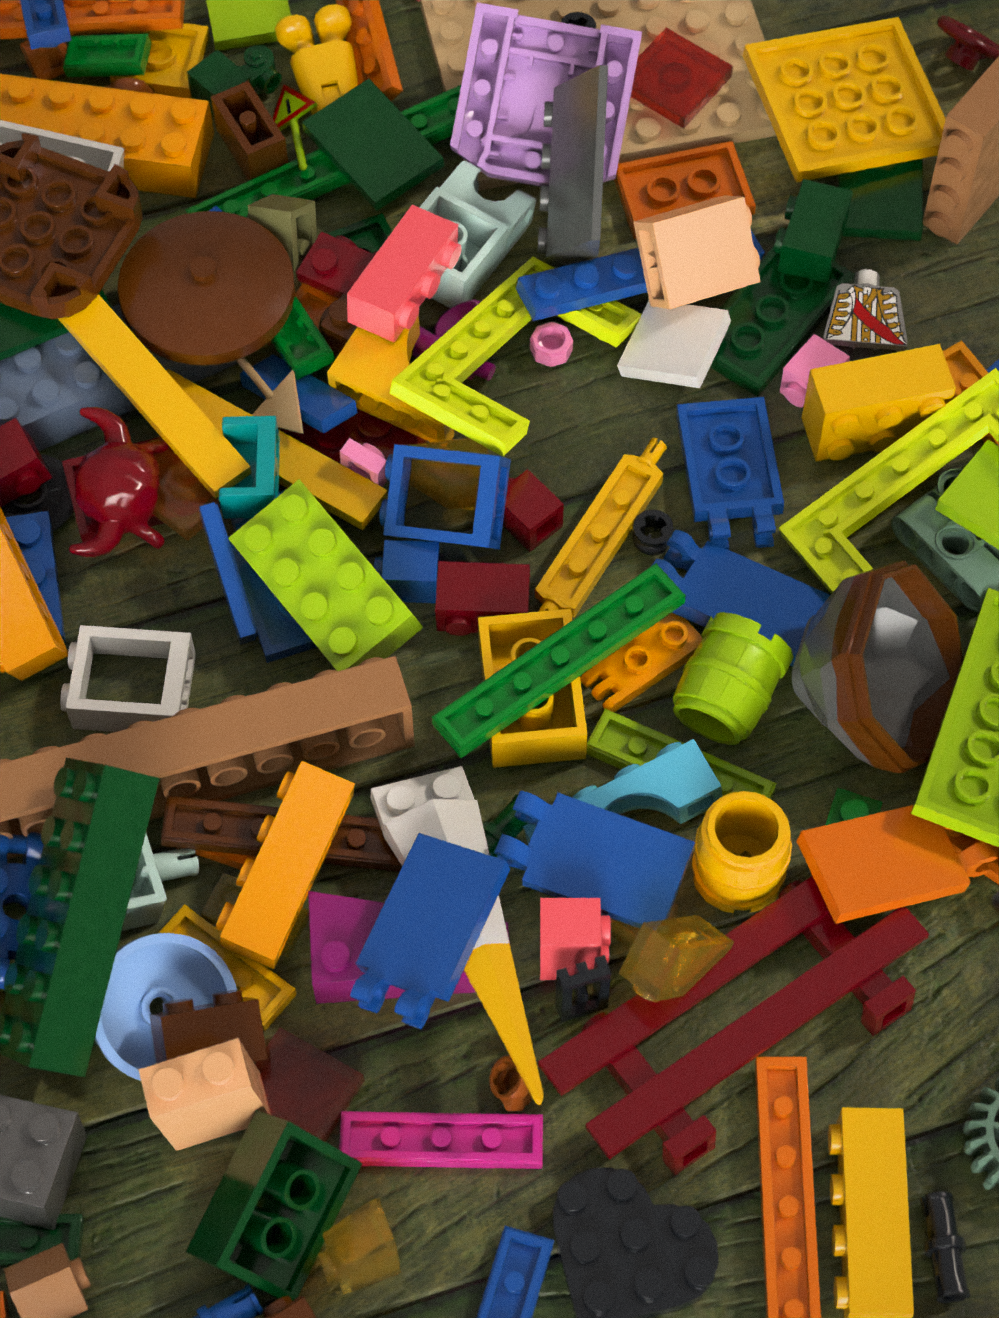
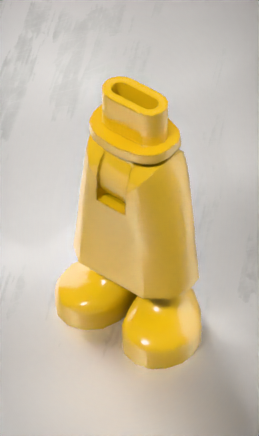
(323, 69)

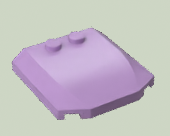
(512, 73)

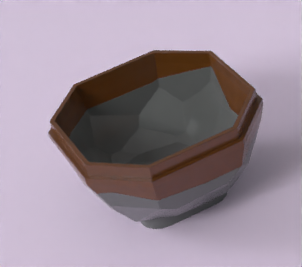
(881, 665)

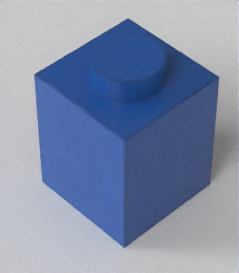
(410, 569)

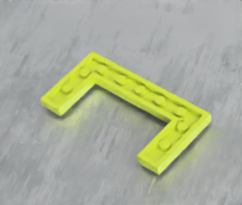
(436, 376)
(822, 528)

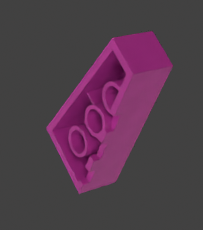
(336, 939)

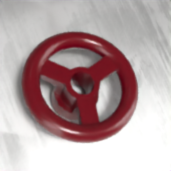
(969, 44)

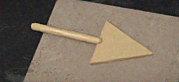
(281, 402)

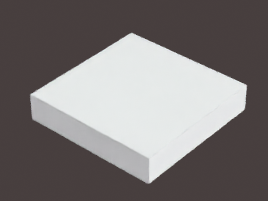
(674, 344)

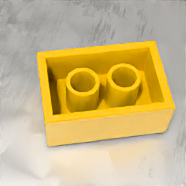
(873, 400)
(556, 726)

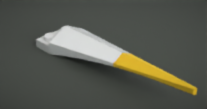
(446, 810)

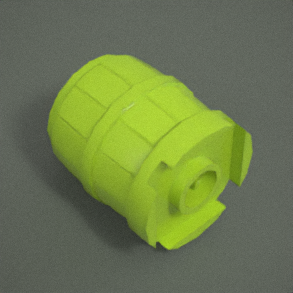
(730, 679)

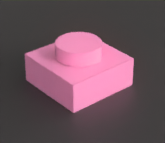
(364, 460)

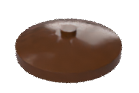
(206, 288)

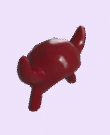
(117, 486)

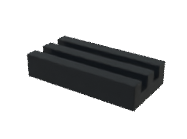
(599, 976)

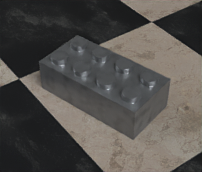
(37, 1160)

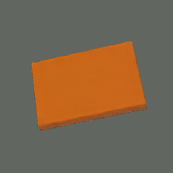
(679, 180)

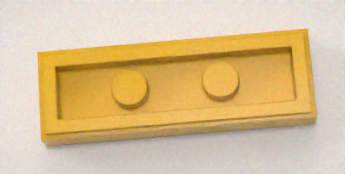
(249, 976)

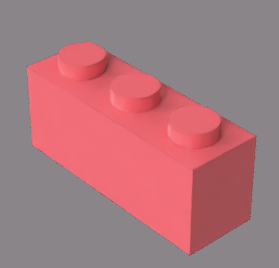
(403, 273)

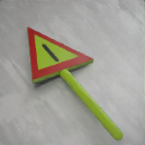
(290, 108)

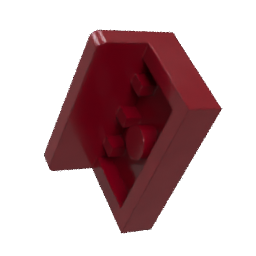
(333, 264)

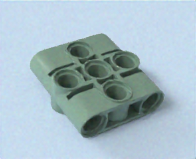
(930, 534)

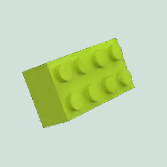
(324, 580)

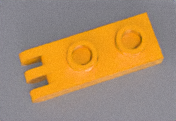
(643, 661)

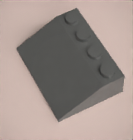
(575, 169)

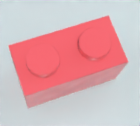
(571, 934)

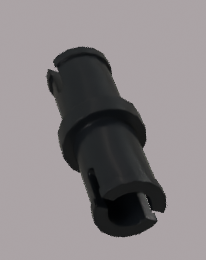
(944, 1247)

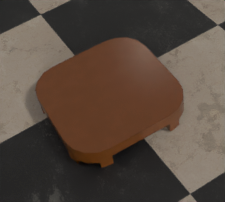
(60, 228)

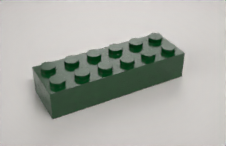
(74, 915)

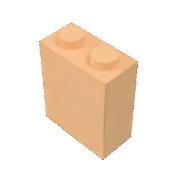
(697, 251)
(204, 1094)

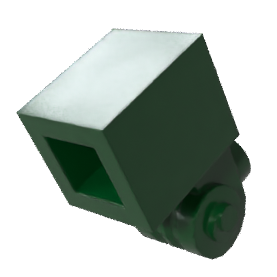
(219, 73)

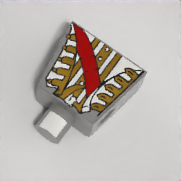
(866, 318)

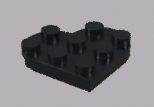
(625, 1252)

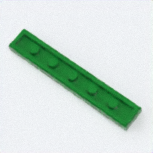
(558, 660)

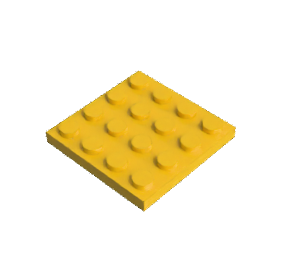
(846, 98)

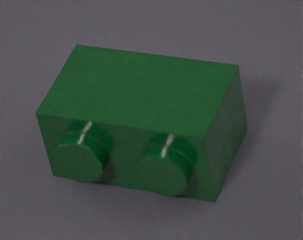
(814, 230)

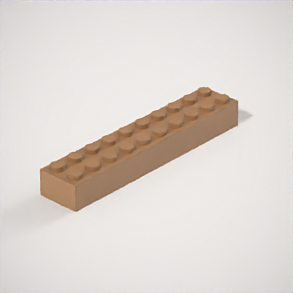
(230, 745)

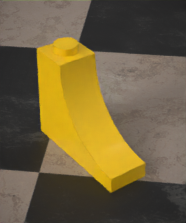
(366, 373)

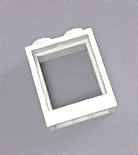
(118, 715)

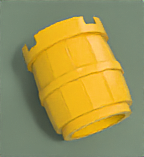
(742, 852)

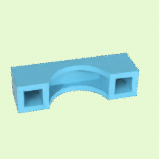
(673, 783)

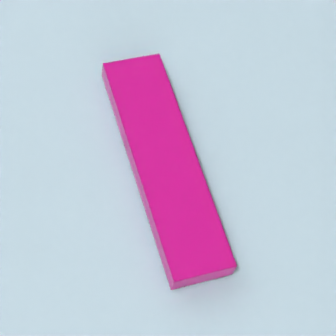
(443, 1139)

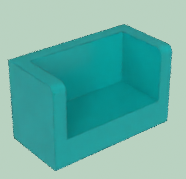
(259, 444)

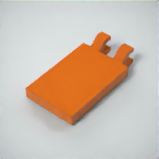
(888, 862)

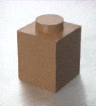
(48, 1285)

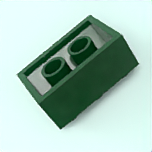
(274, 1206)

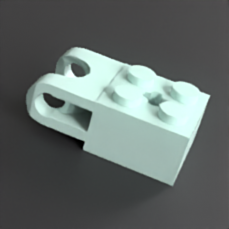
(484, 231)

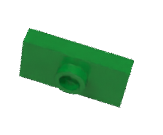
(107, 55)
(302, 343)

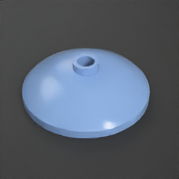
(150, 968)

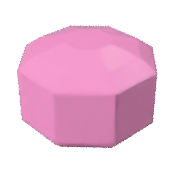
(551, 344)

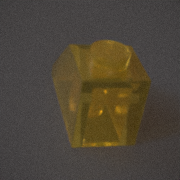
(448, 483)
(673, 956)
(360, 1249)

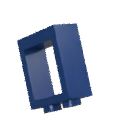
(489, 503)

